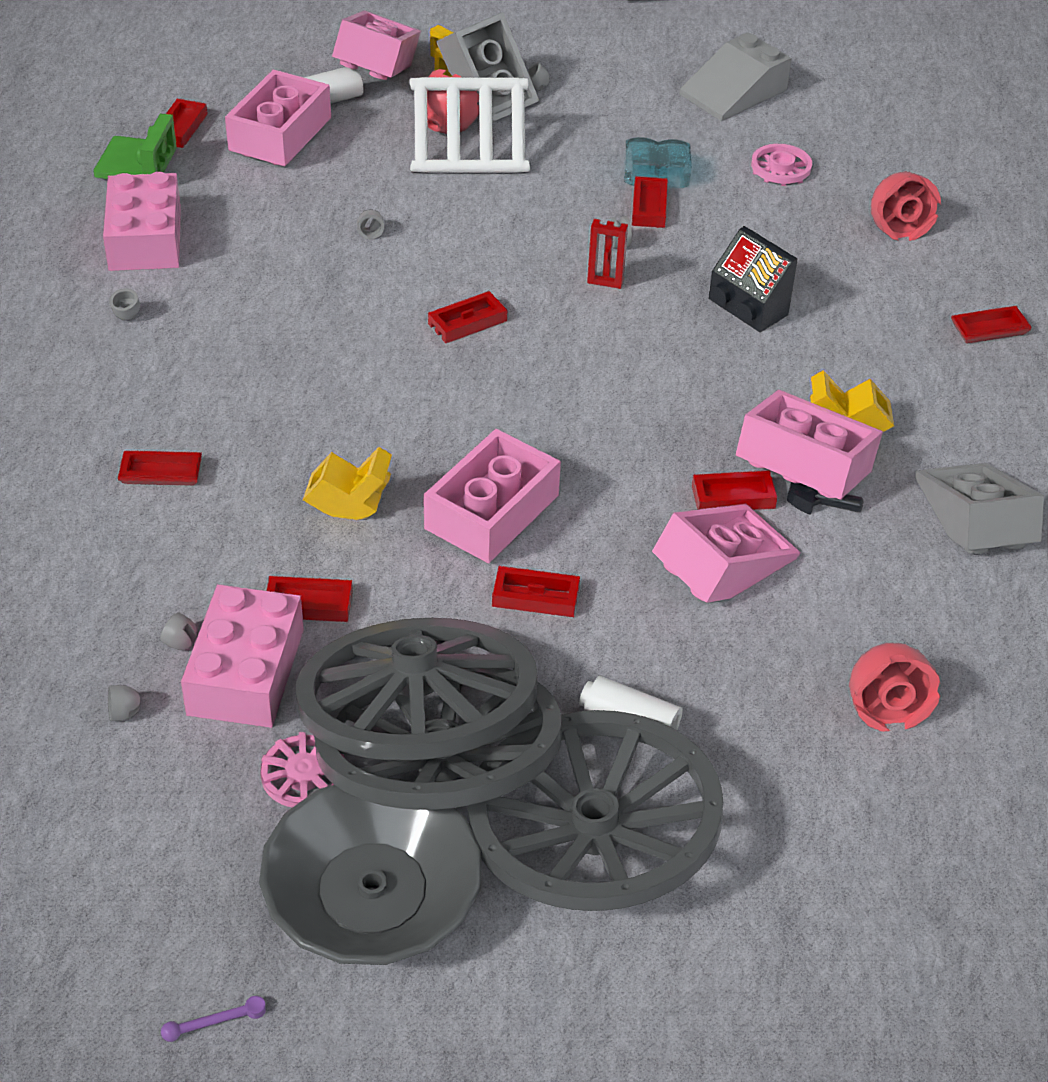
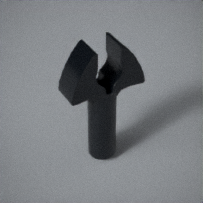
(805, 498)

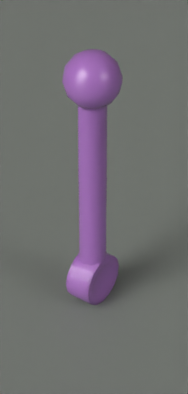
(253, 1008)

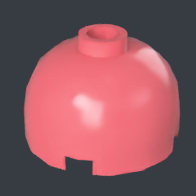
(438, 107)
(905, 205)
(894, 686)

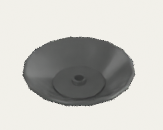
(338, 846)

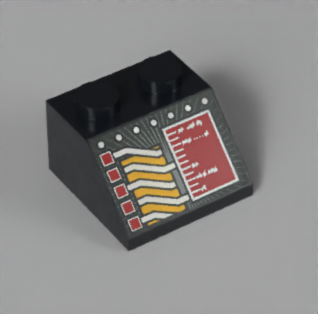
(754, 280)

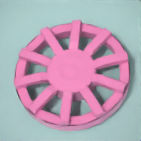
(781, 163)
(300, 769)

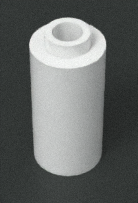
(343, 83)
(614, 696)

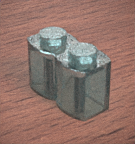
(658, 160)

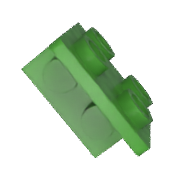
(139, 155)

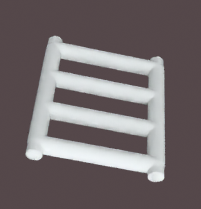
(485, 86)

